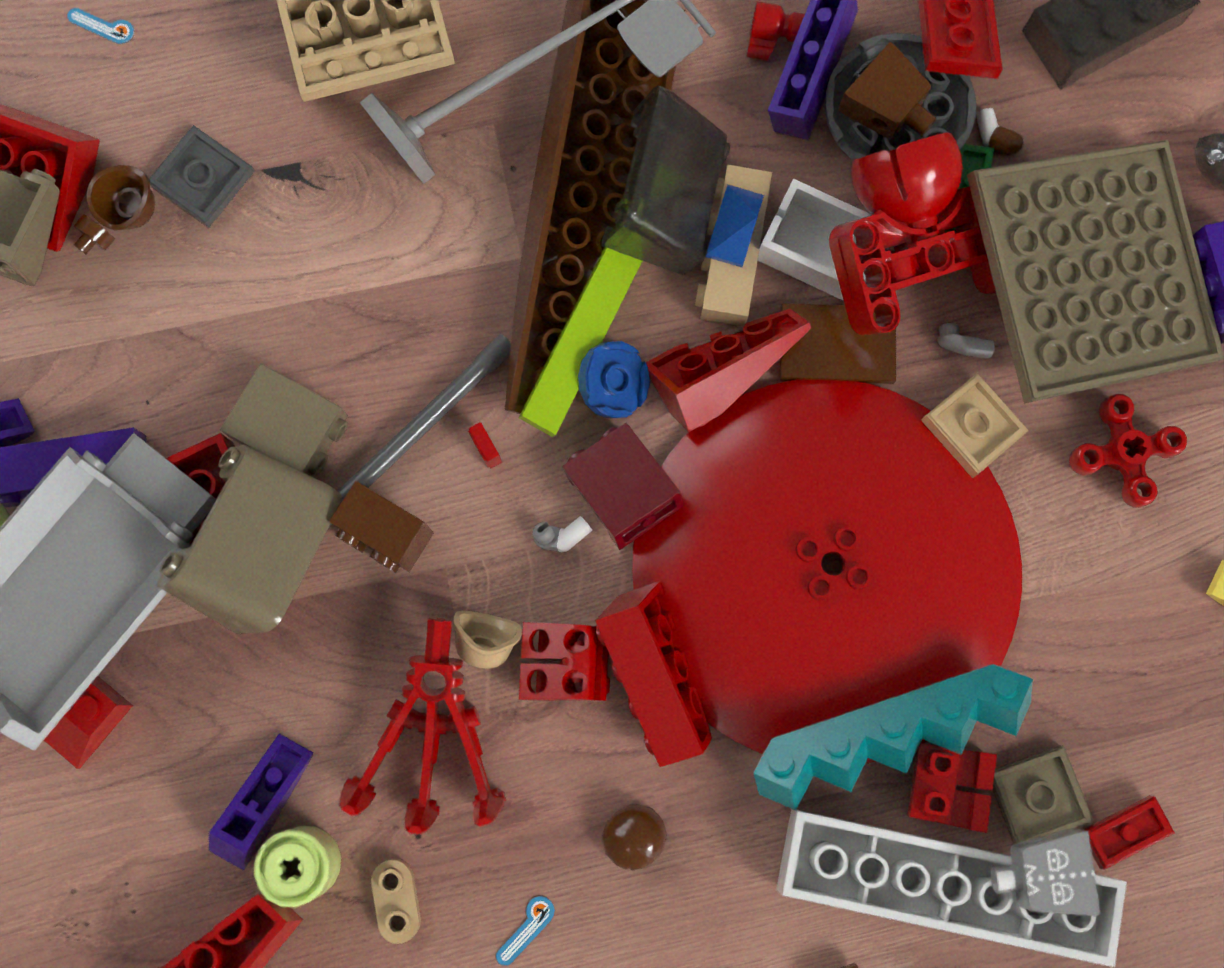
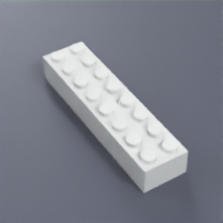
(935, 887)

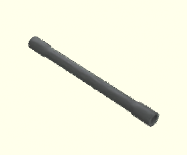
(485, 363)

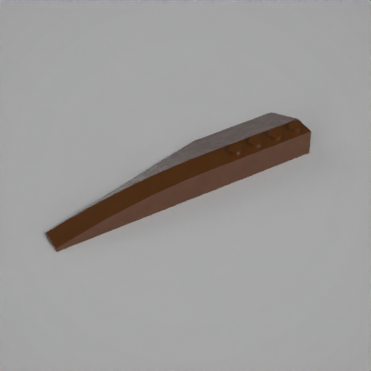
(575, 185)

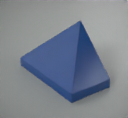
(734, 226)

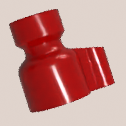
(768, 26)

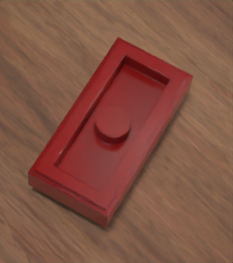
(1128, 832)

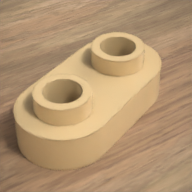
(396, 901)

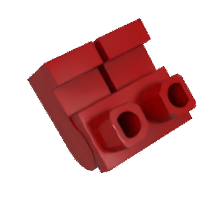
(582, 666)
(935, 783)

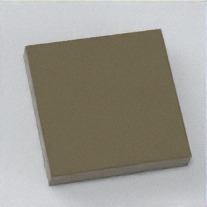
(1040, 795)

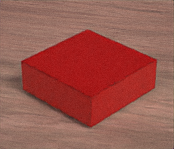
(484, 445)

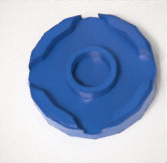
(613, 379)

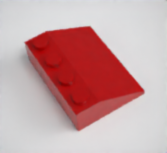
(54, 149)

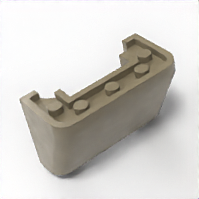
(25, 223)
(252, 543)

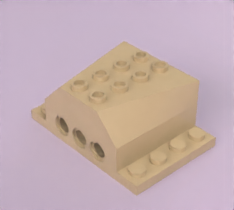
(361, 42)

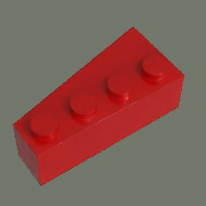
(654, 675)
(242, 939)

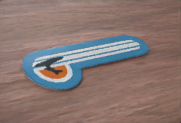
(118, 32)
(539, 914)

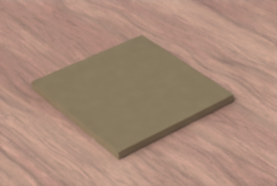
(1094, 269)

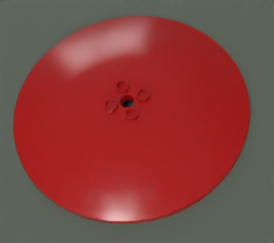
(811, 474)

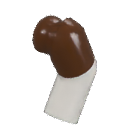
(997, 137)

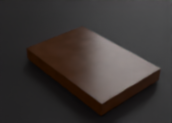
(836, 351)

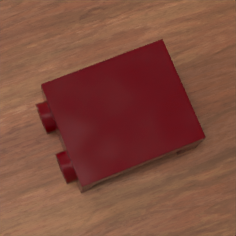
(623, 485)

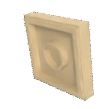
(974, 425)

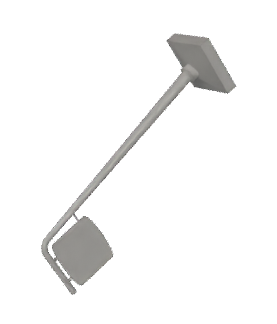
(655, 33)

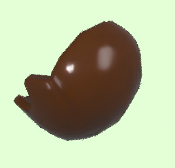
(634, 837)

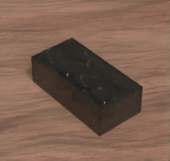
(1089, 34)

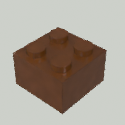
(382, 526)

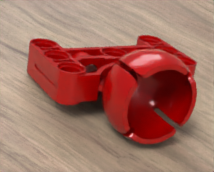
(911, 204)

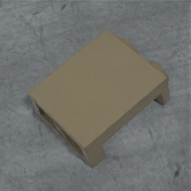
(285, 421)

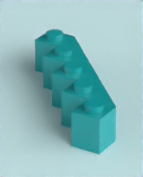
(892, 732)

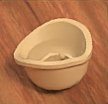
(484, 638)

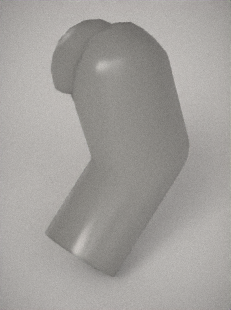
(964, 345)

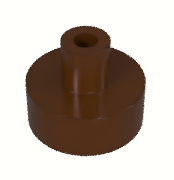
(91, 234)

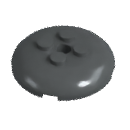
(949, 99)

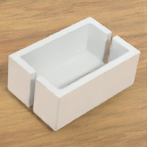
(802, 241)

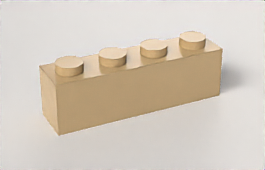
(730, 287)

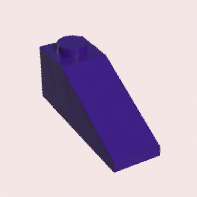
(258, 802)

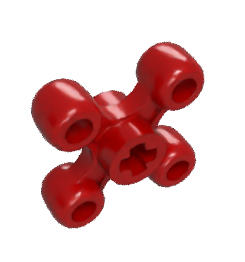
(1140, 447)

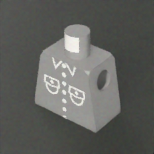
(1051, 874)

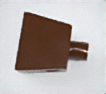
(889, 95)

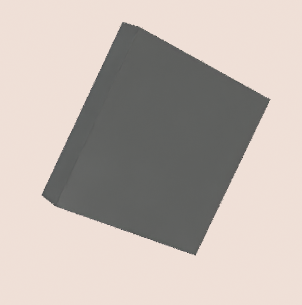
(201, 176)

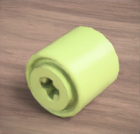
(318, 864)

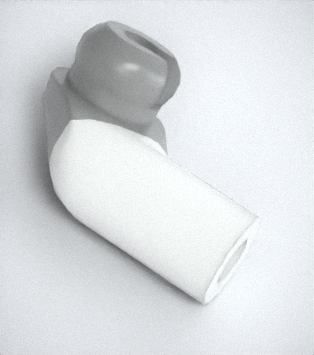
(558, 538)

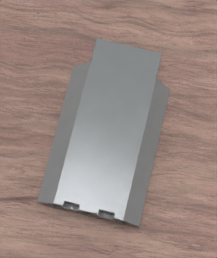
(84, 575)

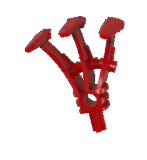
(423, 811)

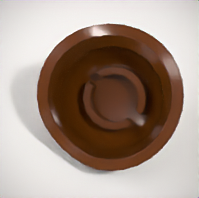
(121, 198)

